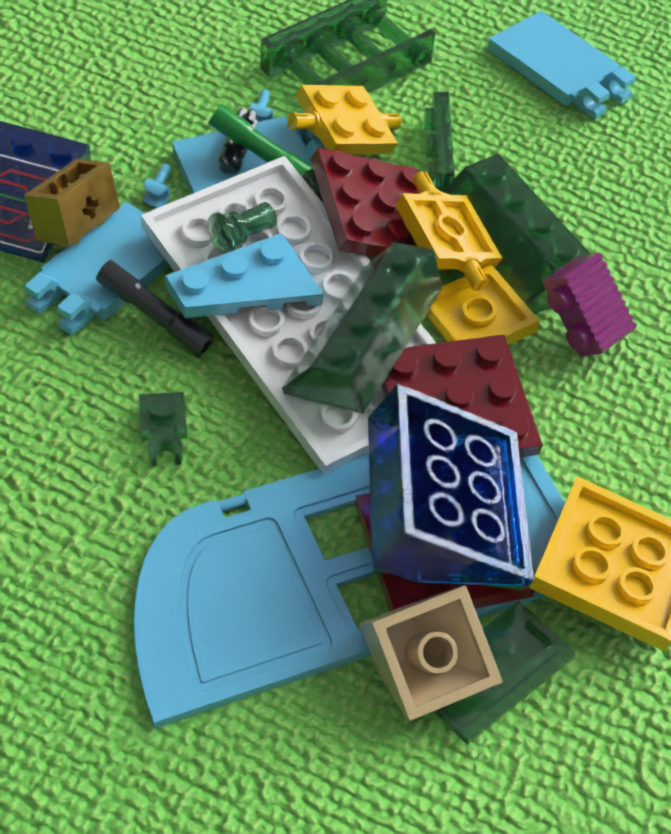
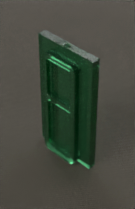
(525, 657)

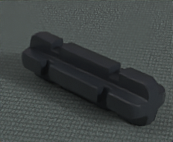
(232, 154)

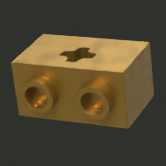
(72, 202)

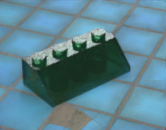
(520, 226)
(368, 329)

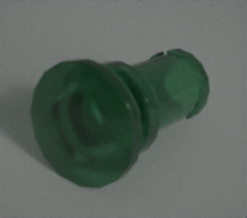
(234, 228)

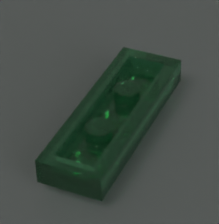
(439, 141)

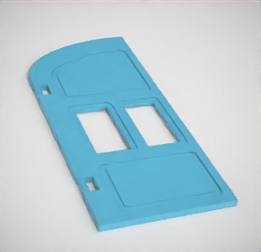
(252, 599)

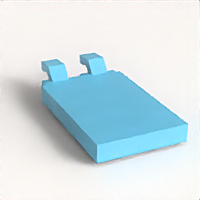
(562, 64)
(200, 154)
(76, 268)

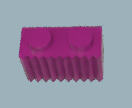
(589, 305)

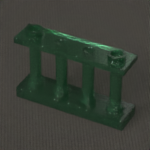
(340, 24)

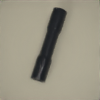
(133, 291)

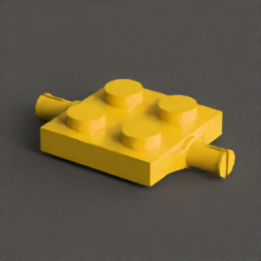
(345, 119)
(450, 229)

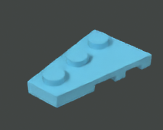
(245, 277)

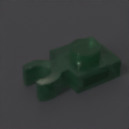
(163, 424)

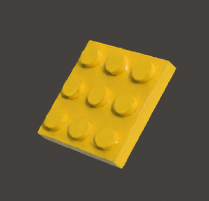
(610, 563)

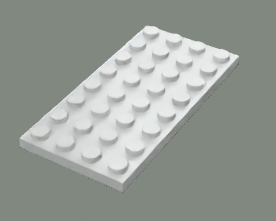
(276, 340)

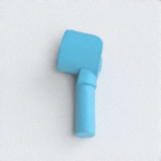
(263, 112)
(157, 192)

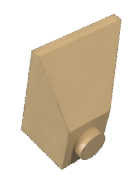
(431, 652)

